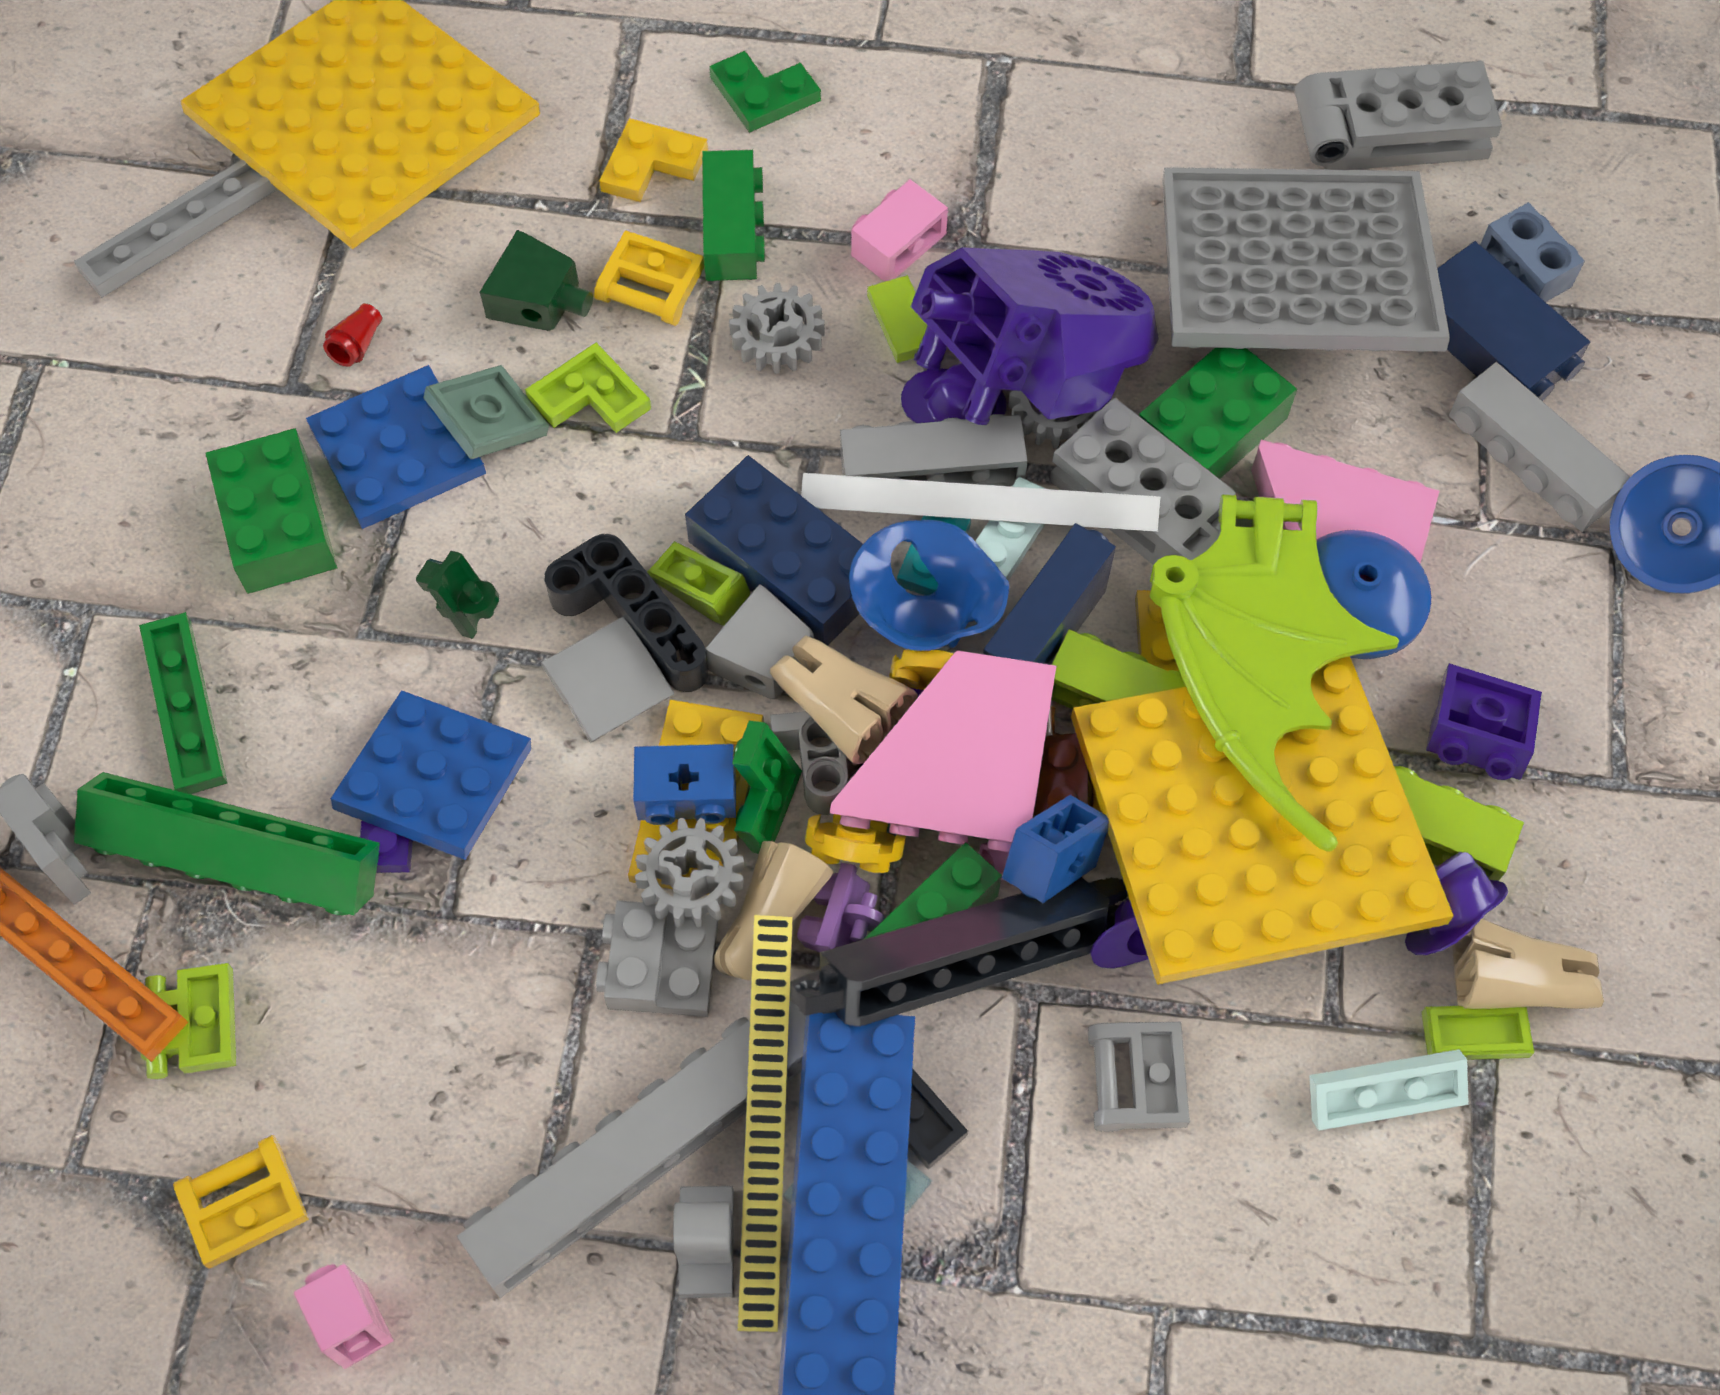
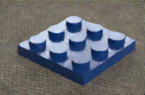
(391, 448)
(432, 774)

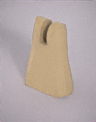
(843, 697)
(781, 886)
(1514, 970)

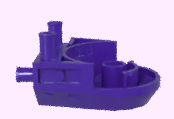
(1033, 327)

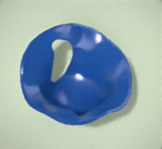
(966, 592)

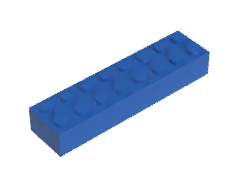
(847, 1208)

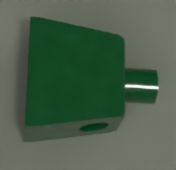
(533, 286)

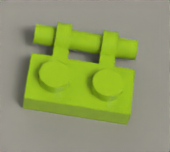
(207, 1003)

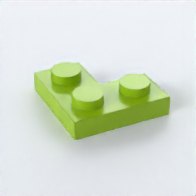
(593, 380)

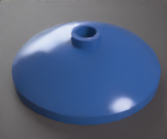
(1643, 521)
(1395, 599)

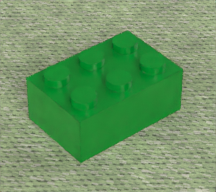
(1222, 408)
(270, 511)

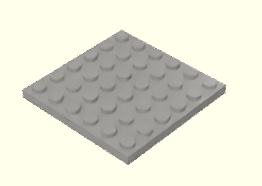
(1301, 260)

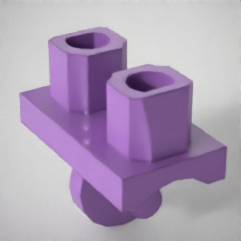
(847, 915)

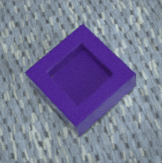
(394, 849)

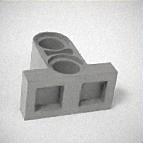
(817, 763)
(704, 1241)

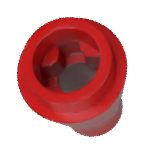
(351, 337)

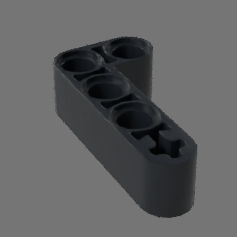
(643, 613)

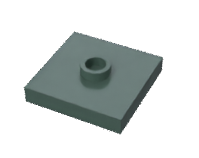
(486, 411)

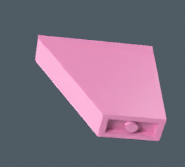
(1346, 495)
(959, 755)

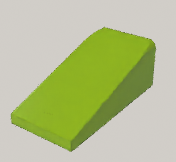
(700, 582)

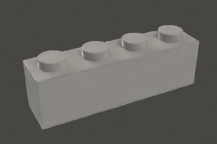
(1538, 446)
(938, 451)

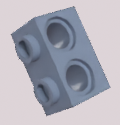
(1533, 251)

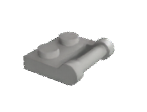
(1156, 1075)

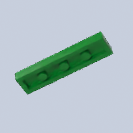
(183, 704)

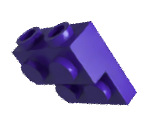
(1484, 723)

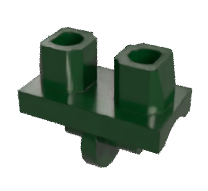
(458, 592)

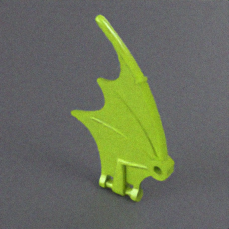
(1251, 633)

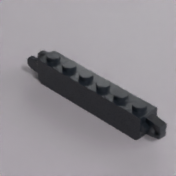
(957, 953)

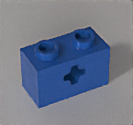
(663, 770)
(1055, 848)

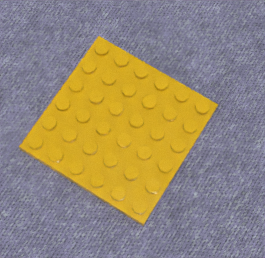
(360, 112)
(1220, 869)

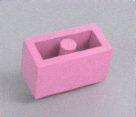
(898, 230)
(342, 1315)

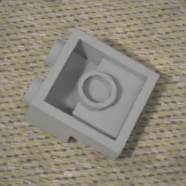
(45, 832)
(656, 963)

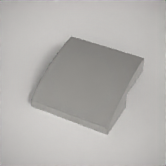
(607, 679)

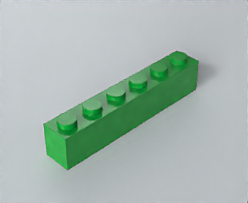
(226, 843)

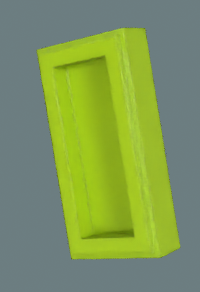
(897, 319)
(1478, 1032)

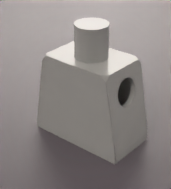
(754, 642)

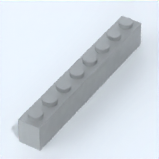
(619, 1160)

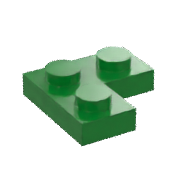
(762, 99)
(772, 781)

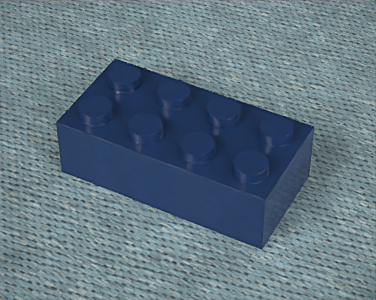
(778, 542)

